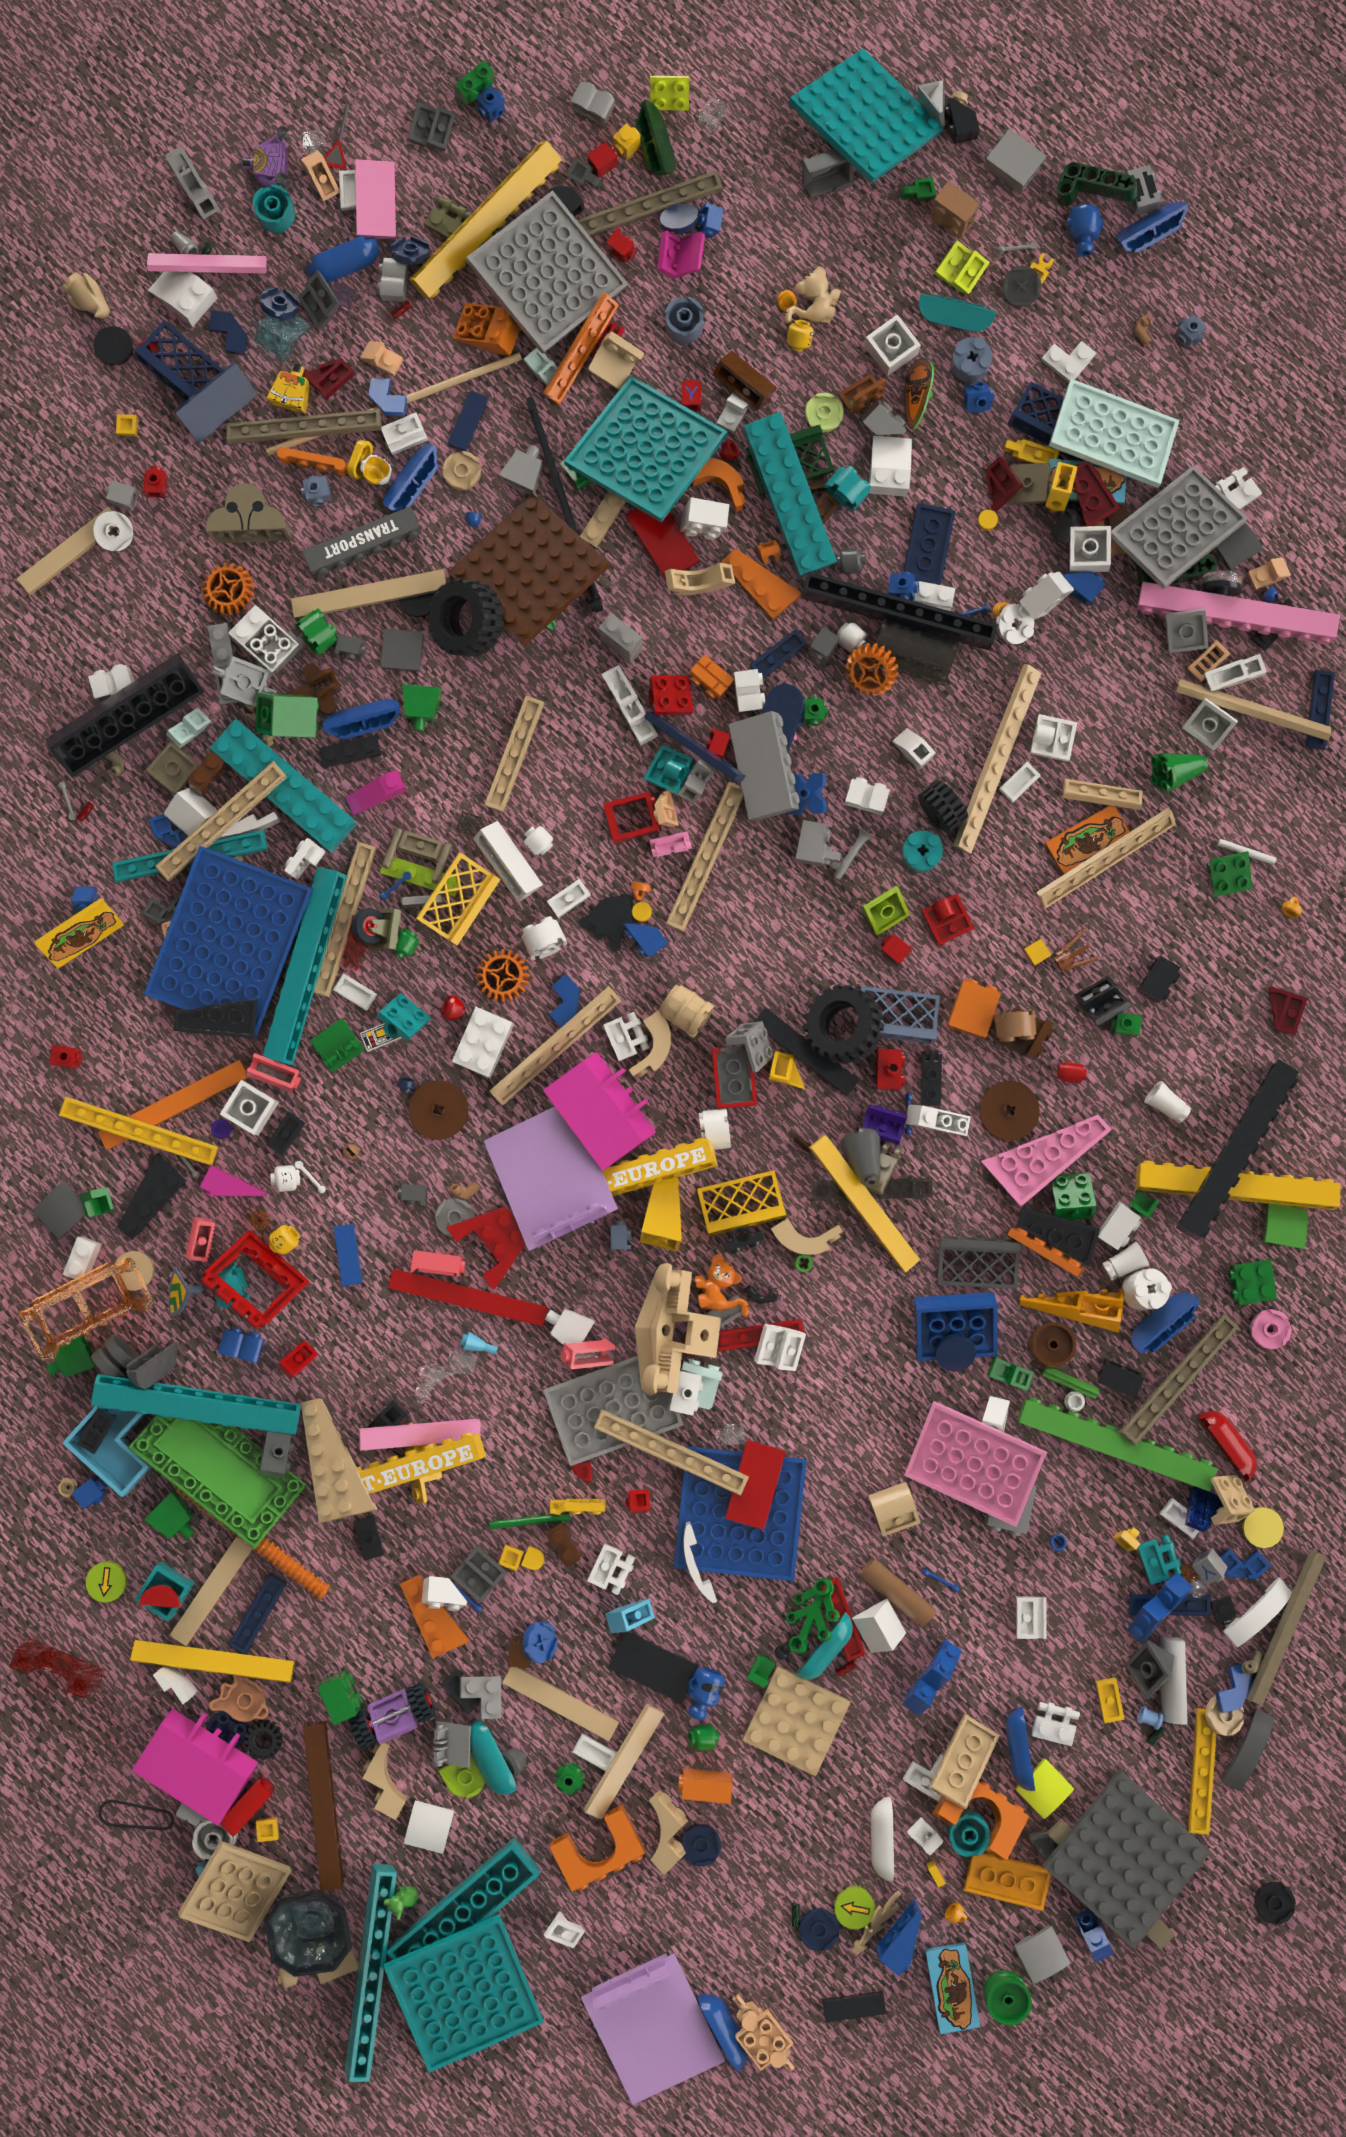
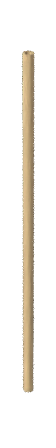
(420, 394)

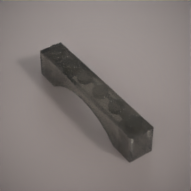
(895, 1189)

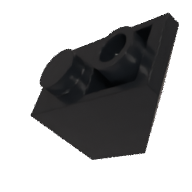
(962, 120)
(1069, 518)
(390, 1416)

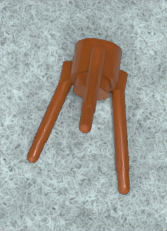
(1065, 960)

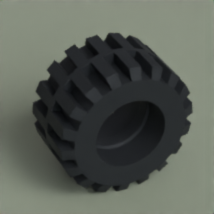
(943, 806)

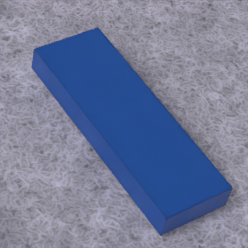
(348, 1254)

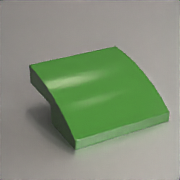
(1286, 1226)

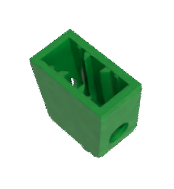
(421, 704)
(72, 1358)
(172, 1517)

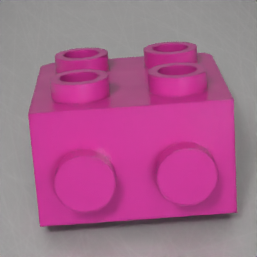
(680, 255)

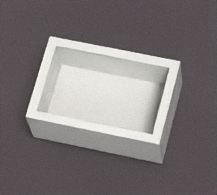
(483, 1042)

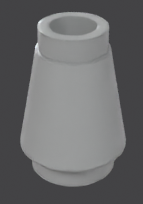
(184, 244)

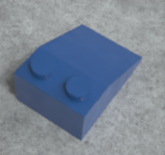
(898, 1943)

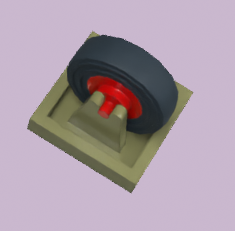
(377, 928)

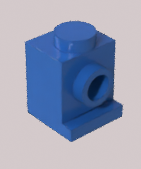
(710, 220)

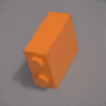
(974, 1008)
(705, 1785)

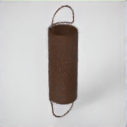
(801, 1142)

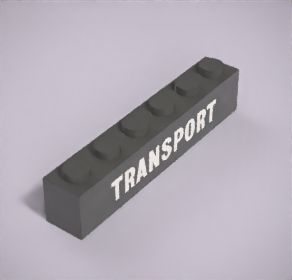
(362, 542)

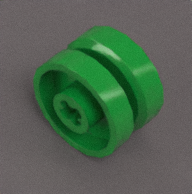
(1007, 2010)

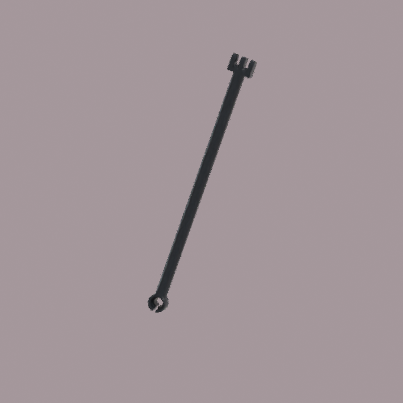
(595, 603)

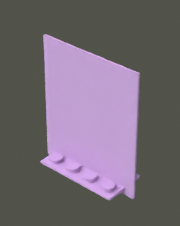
(548, 1178)
(652, 2027)

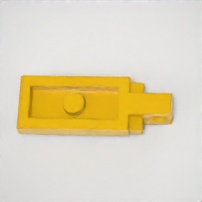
(1030, 452)
(575, 1506)

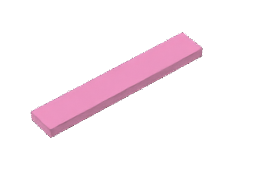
(206, 263)
(415, 1434)

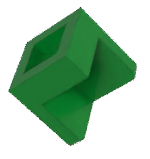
(96, 1202)
(1143, 1204)
(760, 1670)

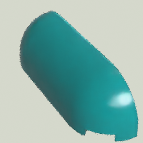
(955, 312)
(827, 1651)
(490, 1760)

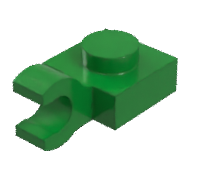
(922, 189)

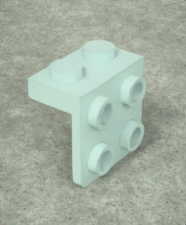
(711, 1377)

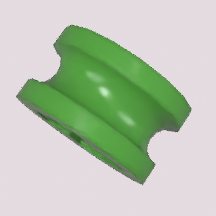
(797, 1262)

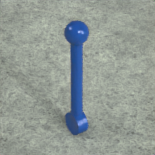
(985, 608)
(407, 875)
(908, 1097)
(955, 1588)
(478, 1608)

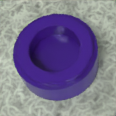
(221, 1128)

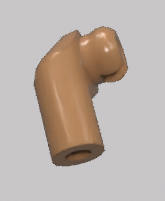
(1141, 330)
(464, 1192)

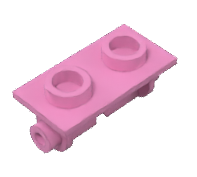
(671, 843)

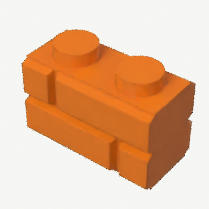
(711, 678)

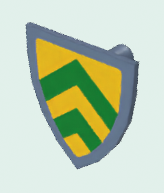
(179, 1293)

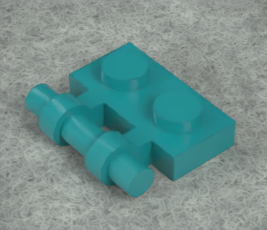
(1153, 1561)

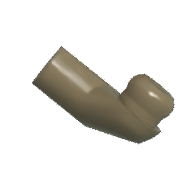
(117, 764)
(1252, 1666)

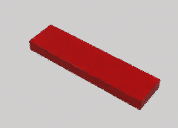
(854, 1647)

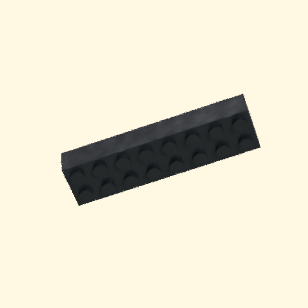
(124, 715)

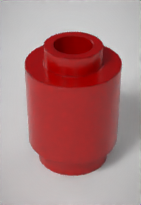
(1071, 1072)

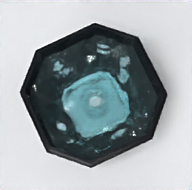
(308, 1933)

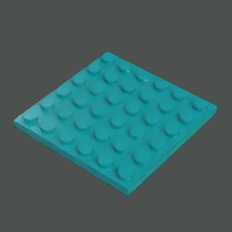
(866, 115)
(646, 448)
(463, 1993)

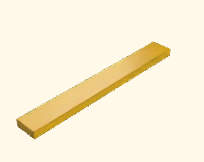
(138, 1131)
(864, 1203)
(212, 1661)

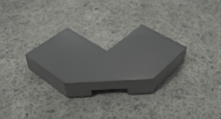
(159, 912)

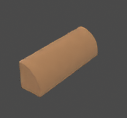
(897, 1592)

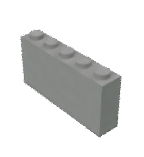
(765, 762)

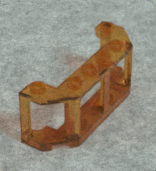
(73, 1288)

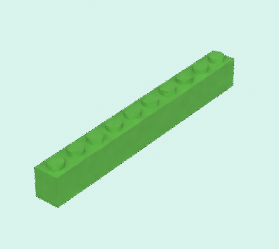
(1113, 1443)

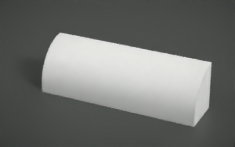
(507, 861)
(1174, 1688)

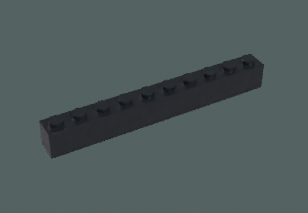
(899, 610)
(1237, 1150)

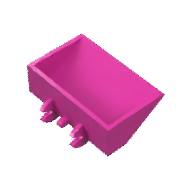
(600, 1110)
(195, 1766)

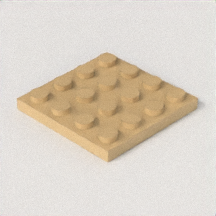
(796, 1720)
(234, 1891)

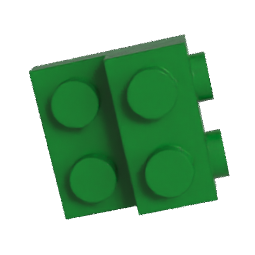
(474, 82)
(1252, 1282)

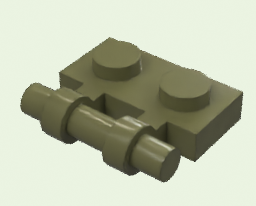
(442, 223)

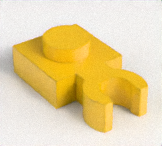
(1042, 267)

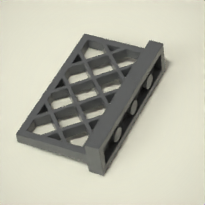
(981, 1245)

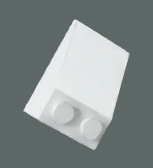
(184, 295)
(890, 466)

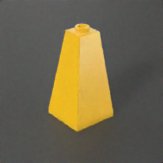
(663, 1217)

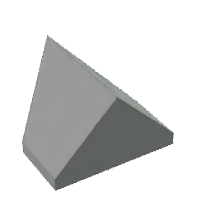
(933, 100)

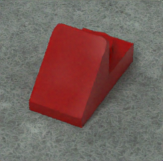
(297, 1360)

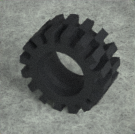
(263, 1752)

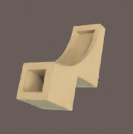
(391, 1799)
(671, 1821)

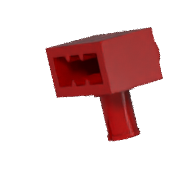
(889, 1069)

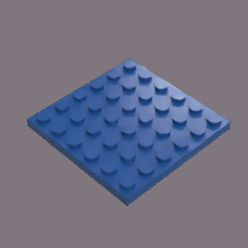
(734, 1546)

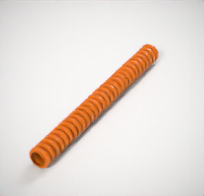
(285, 1563)

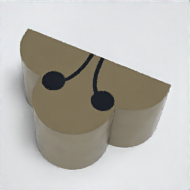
(247, 518)

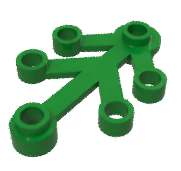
(813, 1614)

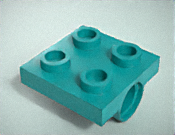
(669, 769)
(402, 1018)

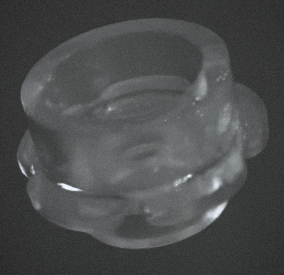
(1199, 1588)

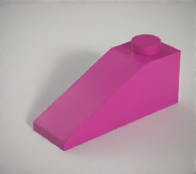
(376, 792)
(222, 1183)

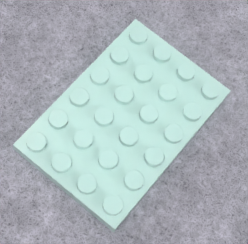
(1114, 433)

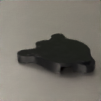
(609, 919)

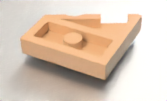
(665, 810)

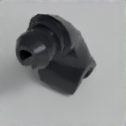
(753, 1296)

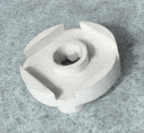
(113, 519)
(1025, 624)

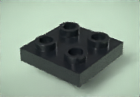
(751, 1240)

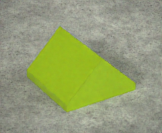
(885, 910)

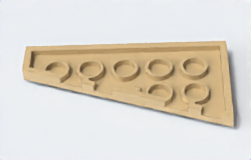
(334, 1474)

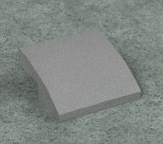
(1041, 1954)

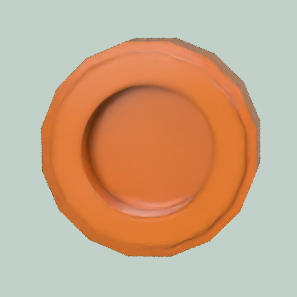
(642, 887)

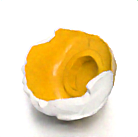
(376, 470)

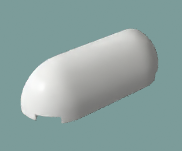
(882, 1839)

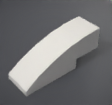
(1235, 673)

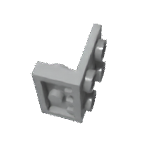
(755, 1039)

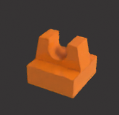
(768, 549)

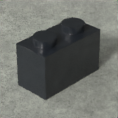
(1158, 979)

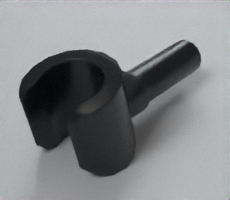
(780, 1651)

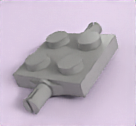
(242, 681)

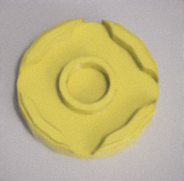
(1263, 1527)

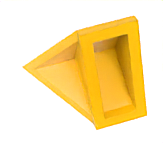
(785, 1071)

